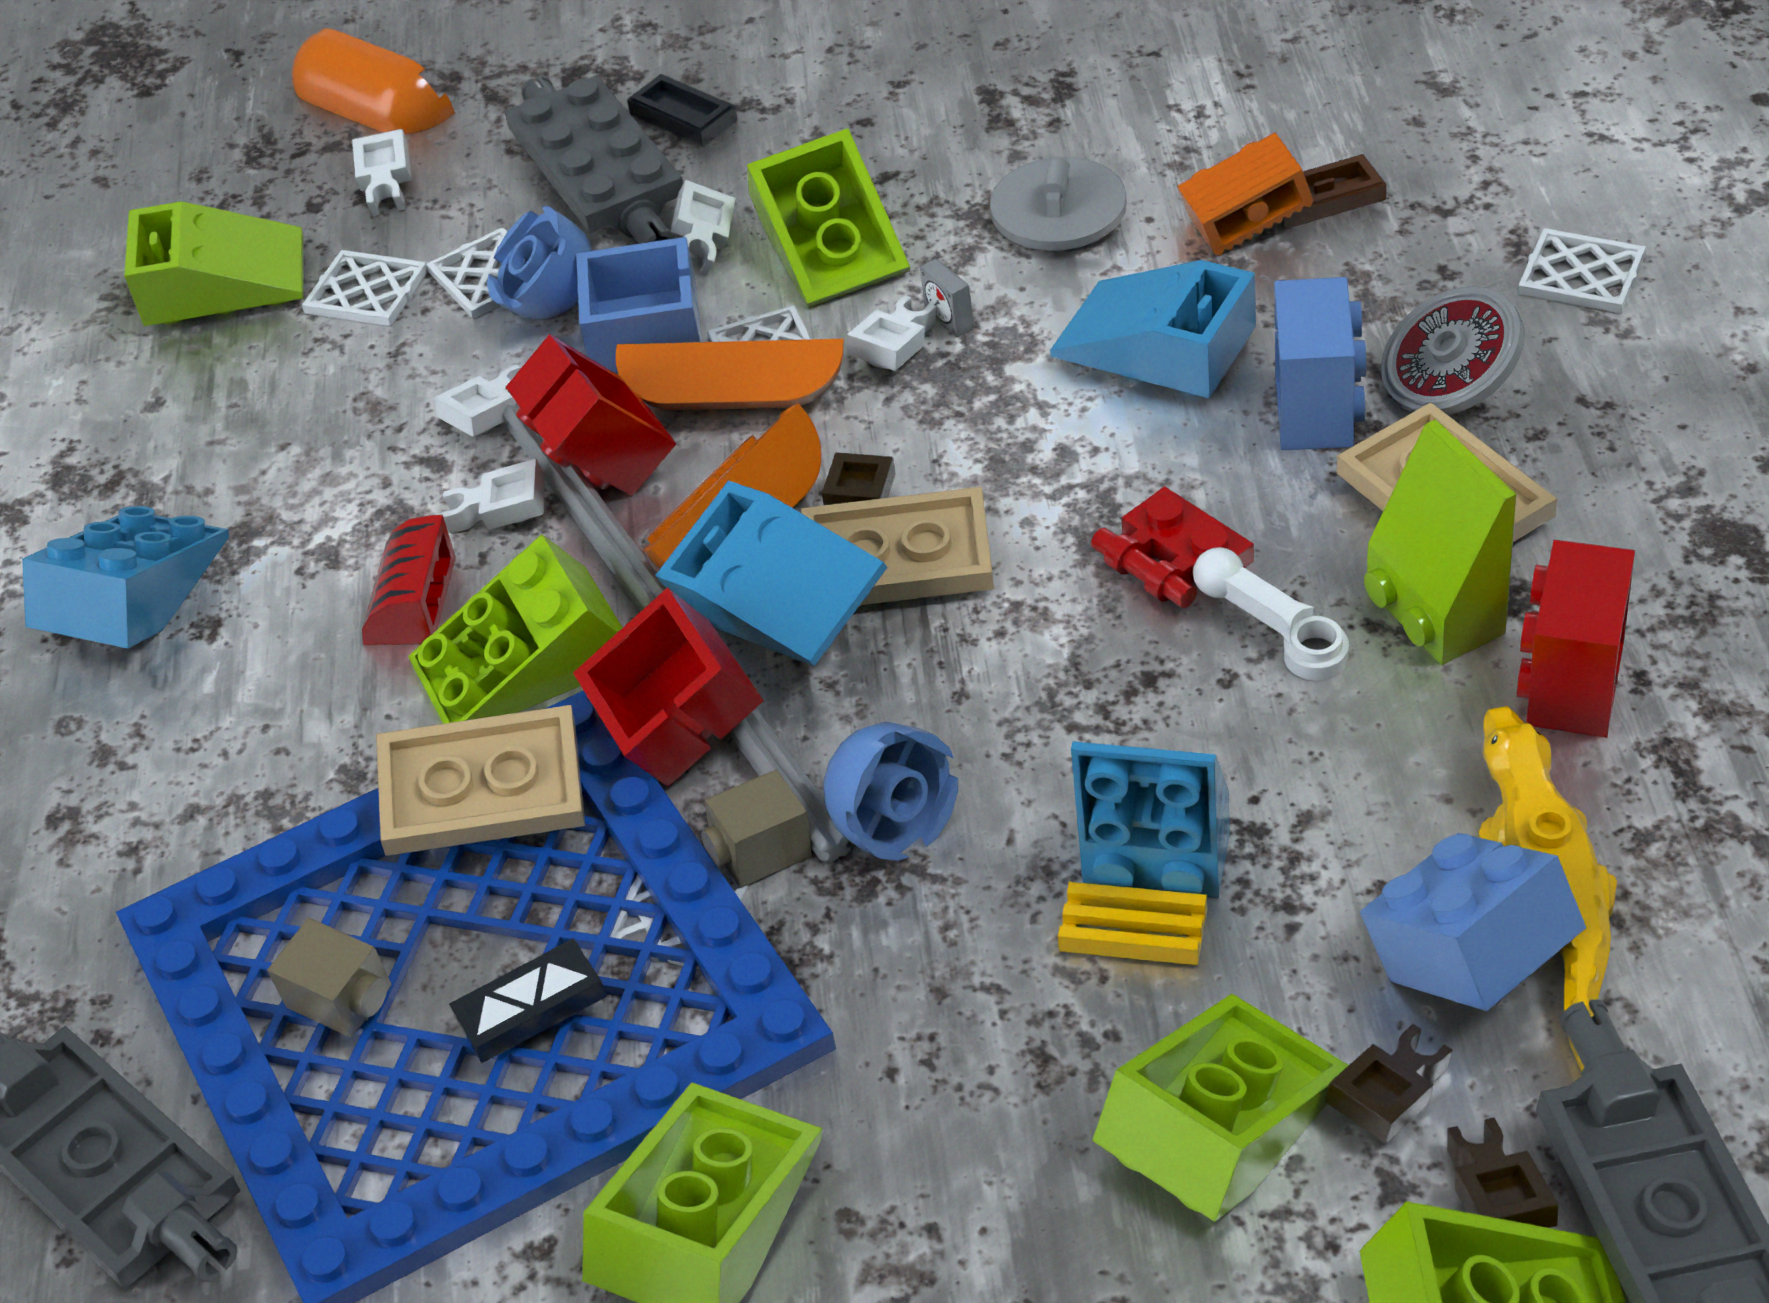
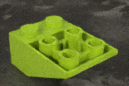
(208, 262)
(516, 638)

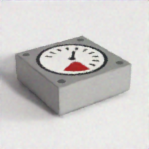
(949, 295)

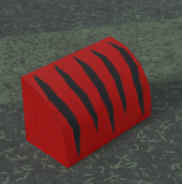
(410, 583)

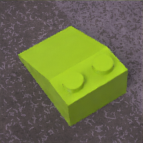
(825, 218)
(1444, 548)
(1216, 1104)
(697, 1202)
(1476, 1258)

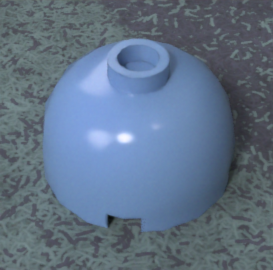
(538, 265)
(890, 788)

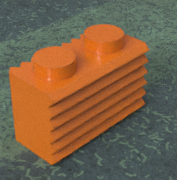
(1245, 193)

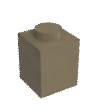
(756, 828)
(330, 977)

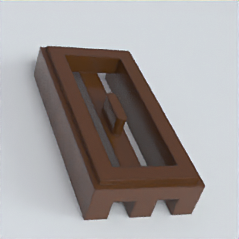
(1339, 189)

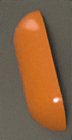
(366, 84)
(730, 373)
(778, 463)

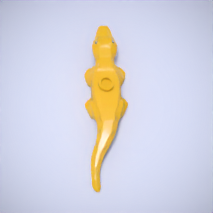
(1543, 821)

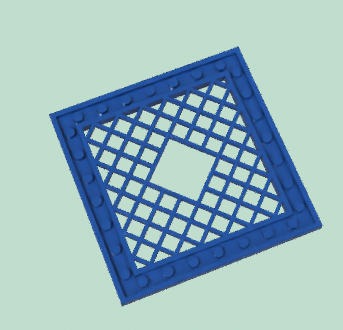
(352, 1257)

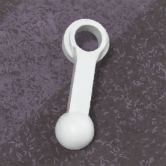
(1222, 574)

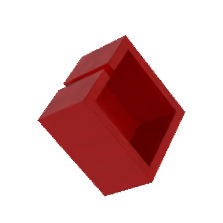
(589, 417)
(1575, 637)
(667, 687)

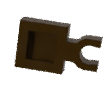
(1385, 1089)
(1500, 1183)

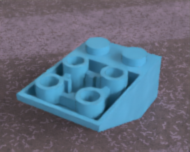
(1165, 325)
(770, 573)
(118, 576)
(1151, 818)

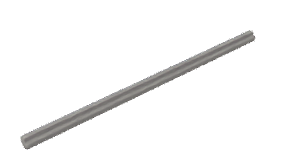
(638, 578)

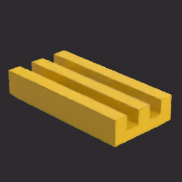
(1134, 914)

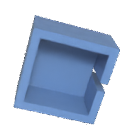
(636, 297)
(1318, 363)
(1473, 920)

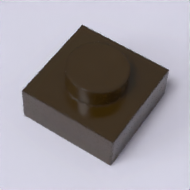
(858, 478)

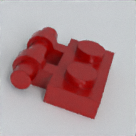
(1175, 535)

